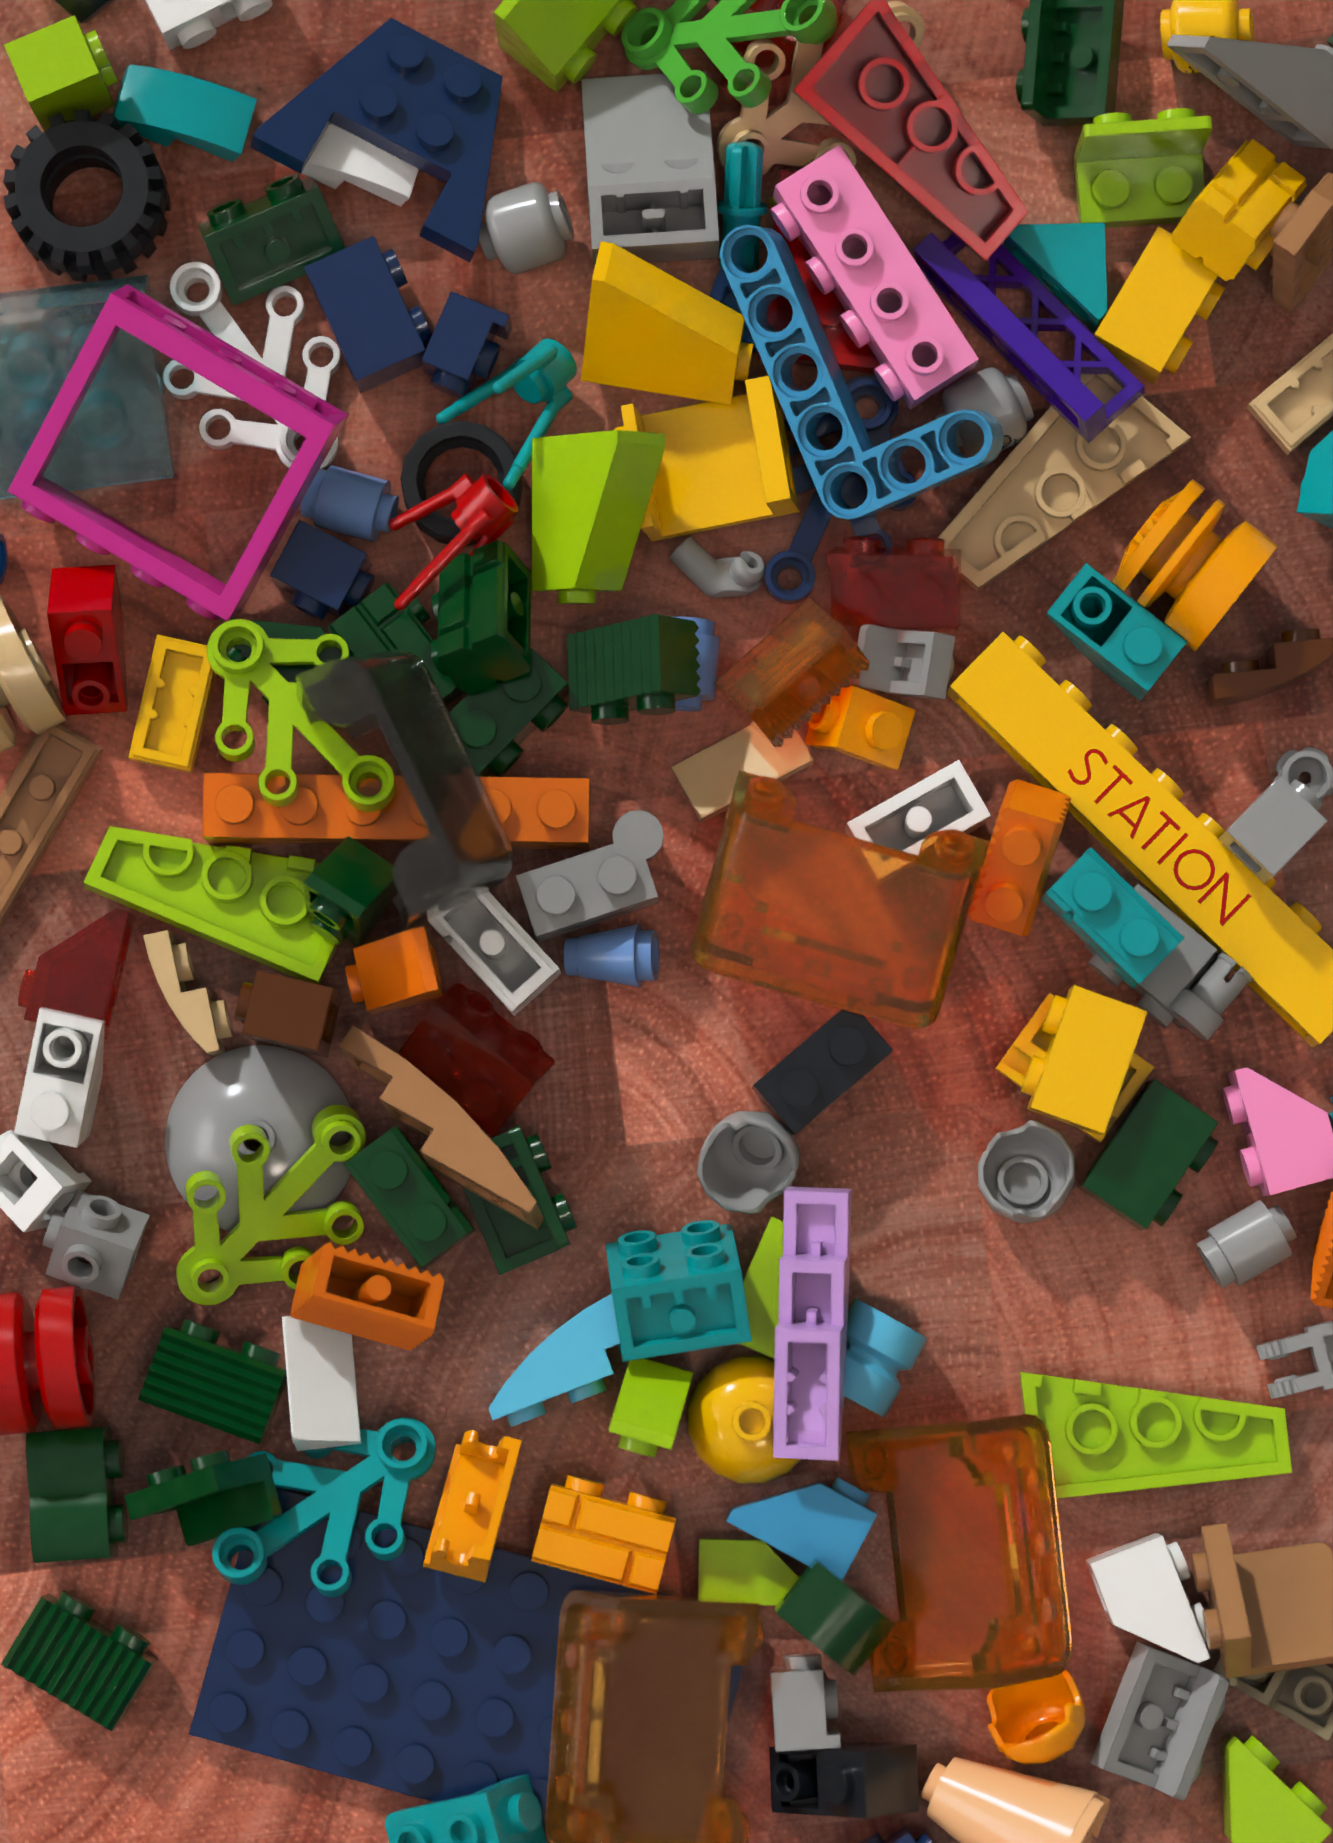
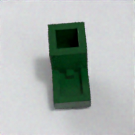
(834, 1617)

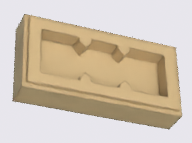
(1298, 400)

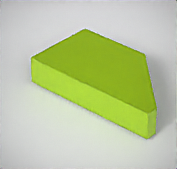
(742, 1571)

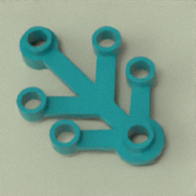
(338, 1497)

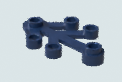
(852, 490)

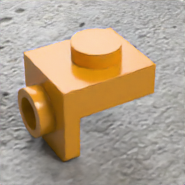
(862, 727)

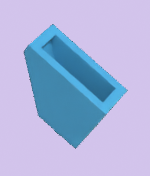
(810, 1522)

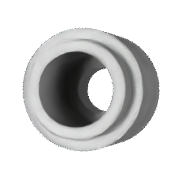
(1246, 1244)

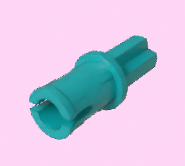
(743, 195)

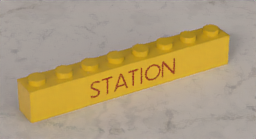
(1151, 830)

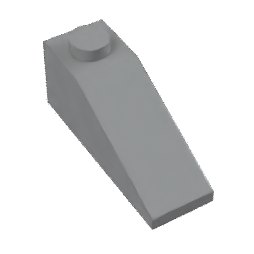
(1276, 82)

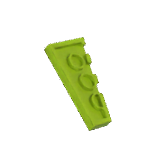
(1147, 1439)

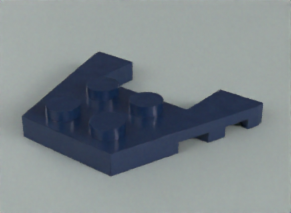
(415, 105)

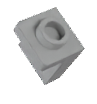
(906, 661)

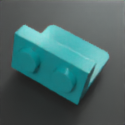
(493, 1815)

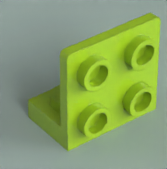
(1140, 167)

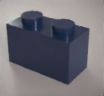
(368, 313)

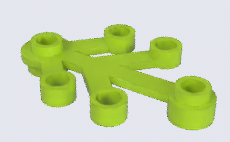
(286, 713)
(267, 1215)

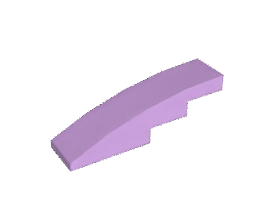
(812, 1323)

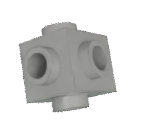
(94, 1243)

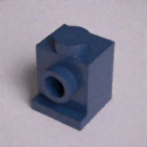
(464, 345)

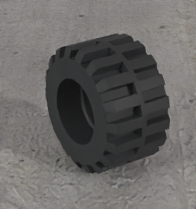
(78, 146)

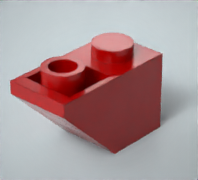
(88, 639)

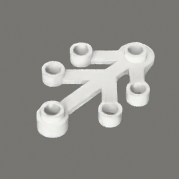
(275, 356)

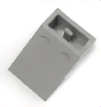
(649, 170)

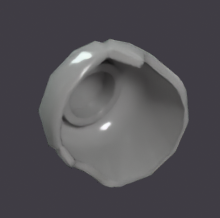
(748, 1161)
(1027, 1172)

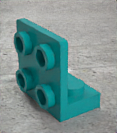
(677, 1290)

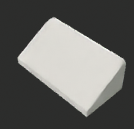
(320, 1386)

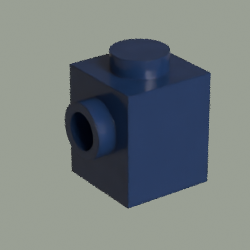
(322, 572)

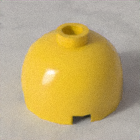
(735, 1421)

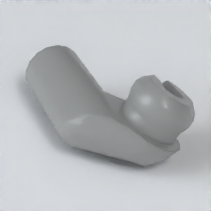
(719, 576)

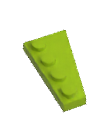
(216, 893)

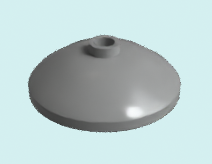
(258, 1088)

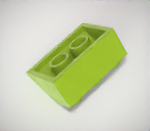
(558, 35)

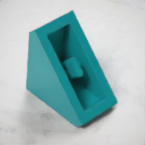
(1067, 263)

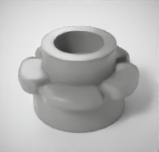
(1312, 762)

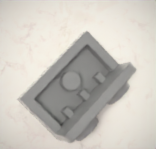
(1161, 1721)

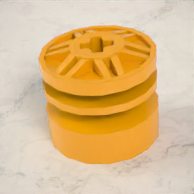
(1193, 563)

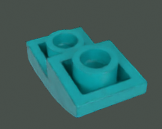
(184, 108)

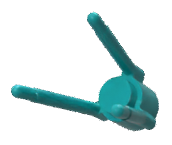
(535, 378)

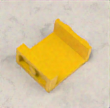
(718, 463)

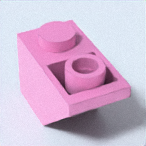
(1284, 1134)

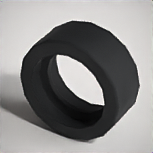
(433, 444)

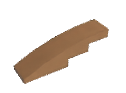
(454, 1142)

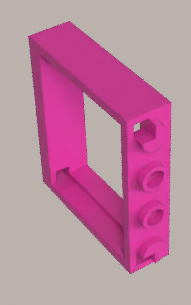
(226, 368)

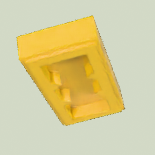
(173, 705)

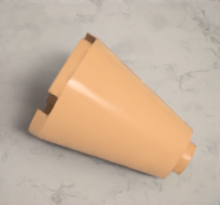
(1006, 1806)

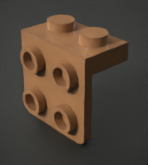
(1265, 1605)

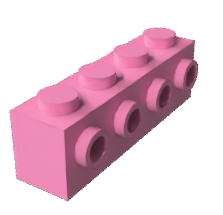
(873, 278)

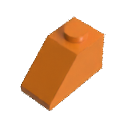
(395, 972)

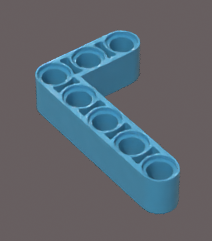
(831, 394)

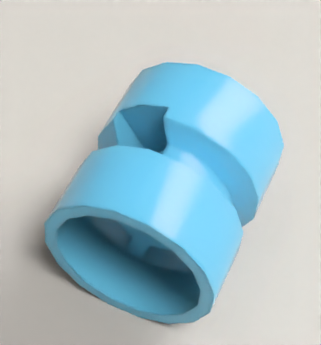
(875, 1354)

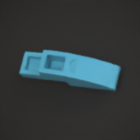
(566, 1361)

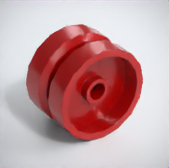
(45, 1361)

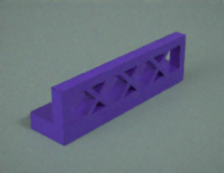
(1019, 337)

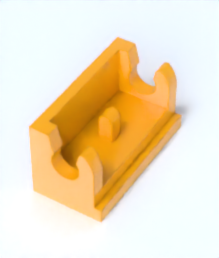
(472, 1507)

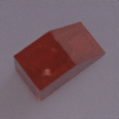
(81, 972)

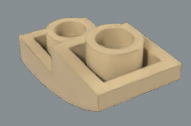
(196, 1009)

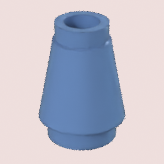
(614, 956)

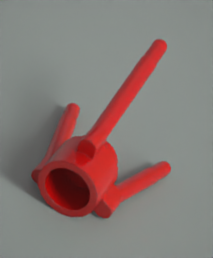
(482, 512)

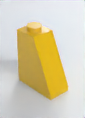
(660, 333)

